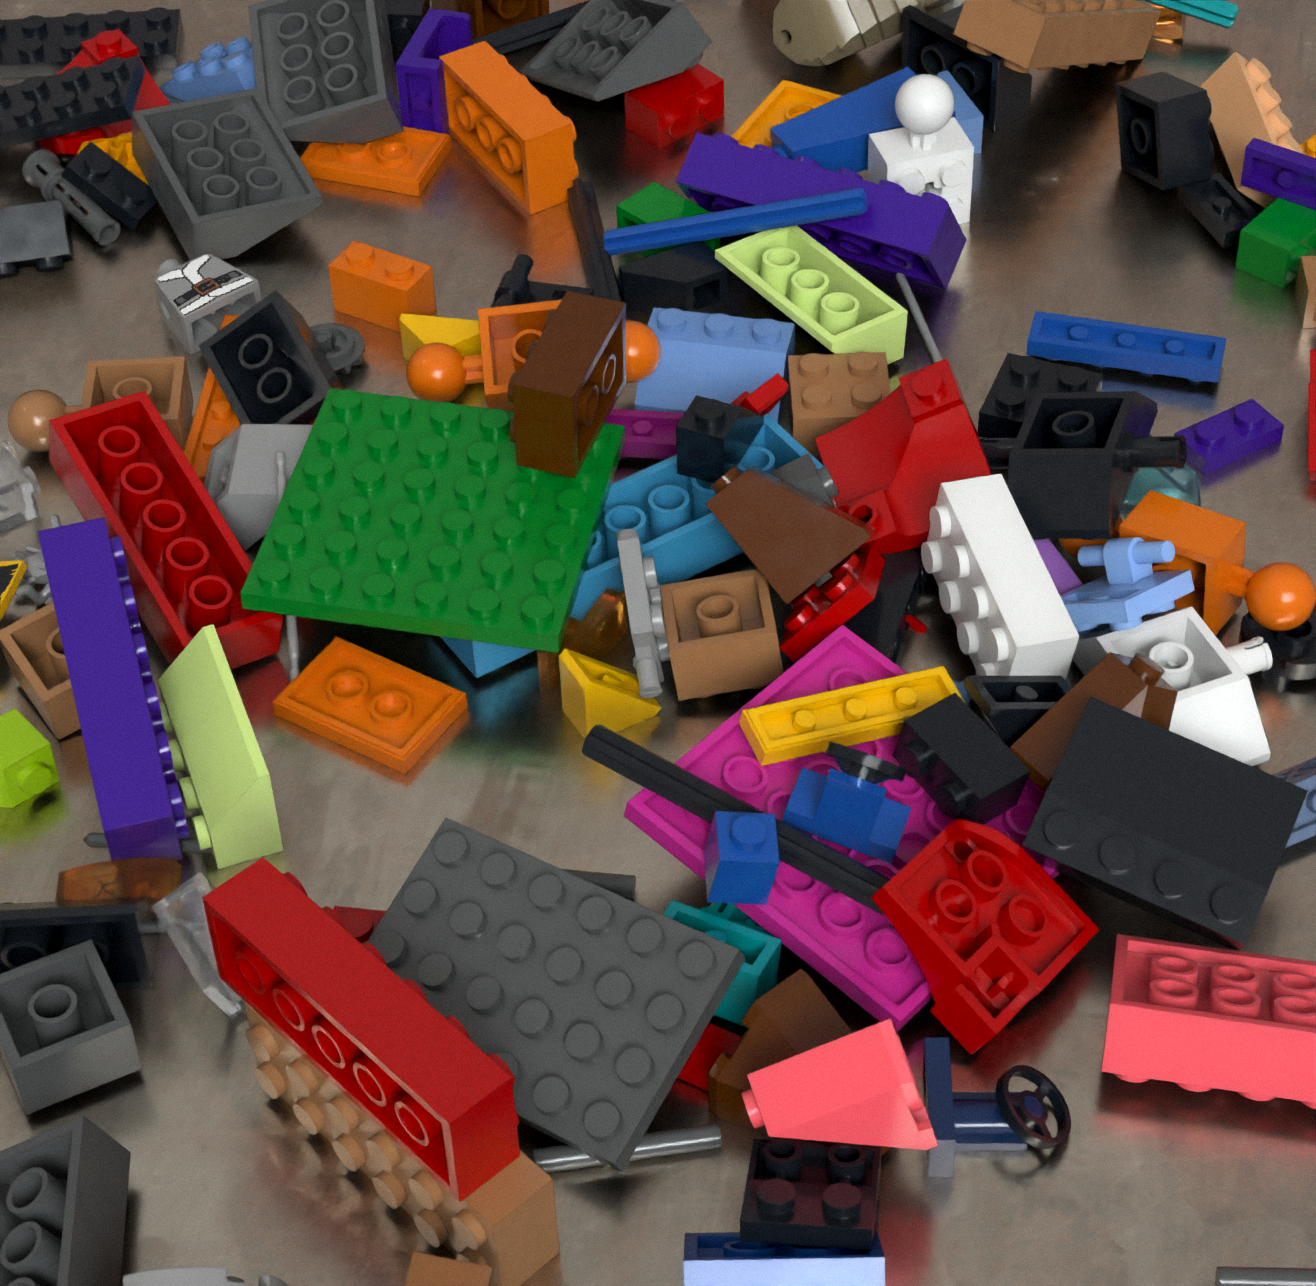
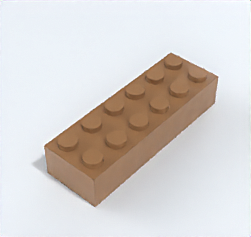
(1057, 31)
(499, 1225)

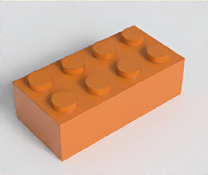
(509, 127)

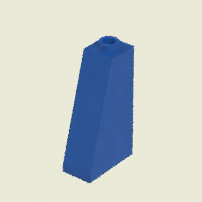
(840, 129)

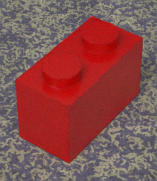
(674, 106)

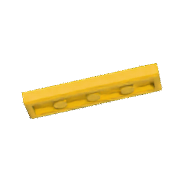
(842, 715)

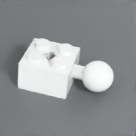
(929, 150)

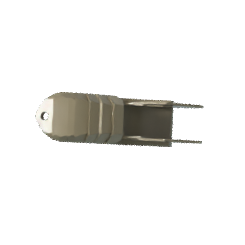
(838, 28)

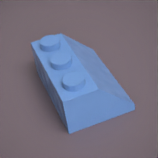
(713, 359)

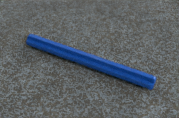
(736, 221)

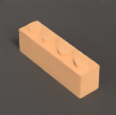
(1244, 110)

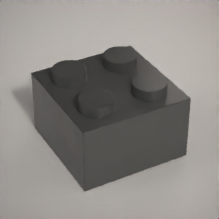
(63, 1027)

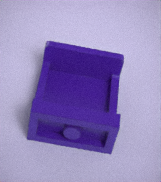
(421, 72)

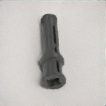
(97, 222)

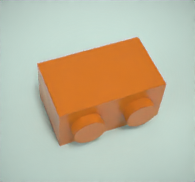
(380, 285)

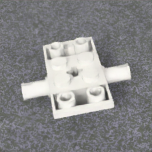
(1212, 681)

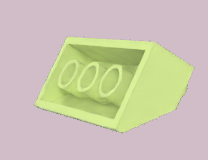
(818, 292)
(218, 754)

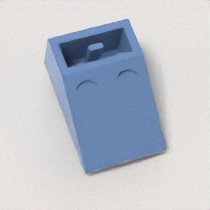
(216, 73)

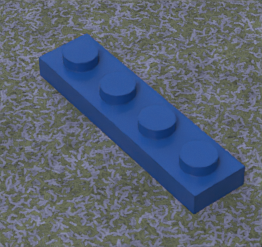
(1126, 346)

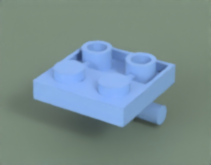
(1128, 587)

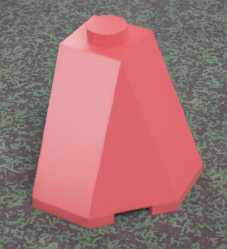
(844, 1093)

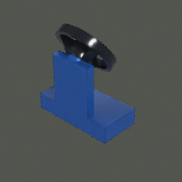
(849, 804)

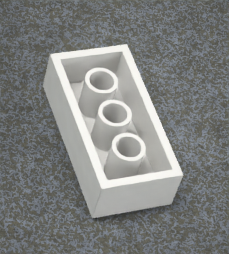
(996, 582)

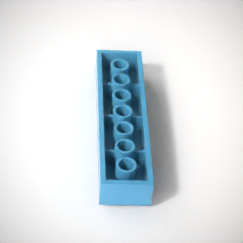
(670, 525)

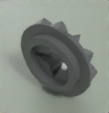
(347, 343)

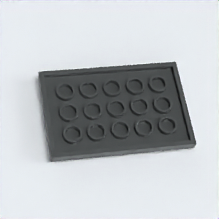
(559, 981)

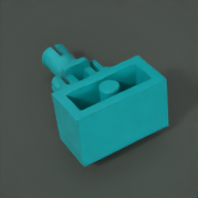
(756, 944)

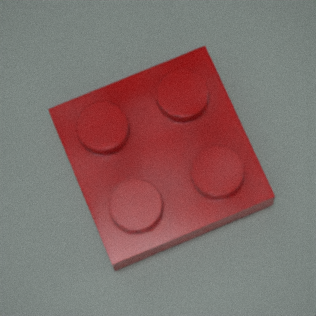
(827, 607)

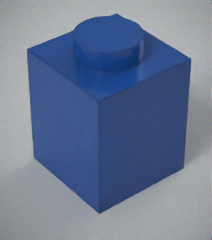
(741, 857)

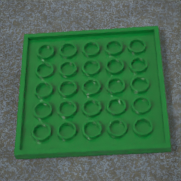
(430, 525)

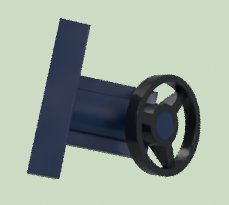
(985, 1119)

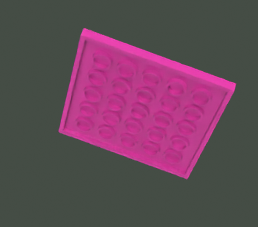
(822, 926)

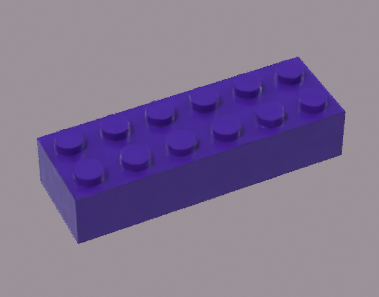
(895, 234)
(114, 692)

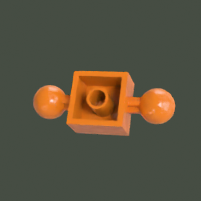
(441, 372)
(1214, 551)

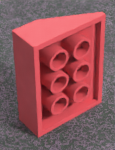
(1212, 1019)

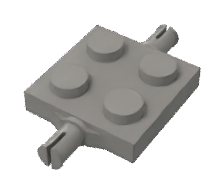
(644, 613)

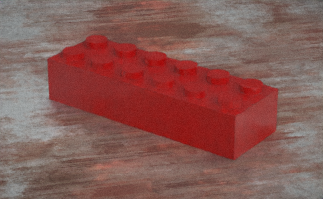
(174, 540)
(365, 1027)

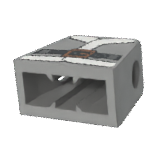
(199, 294)

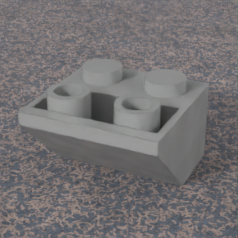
(244, 475)

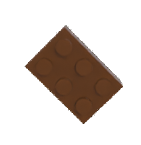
(568, 383)

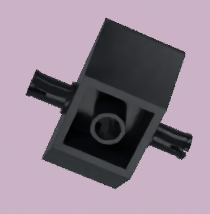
(1079, 460)

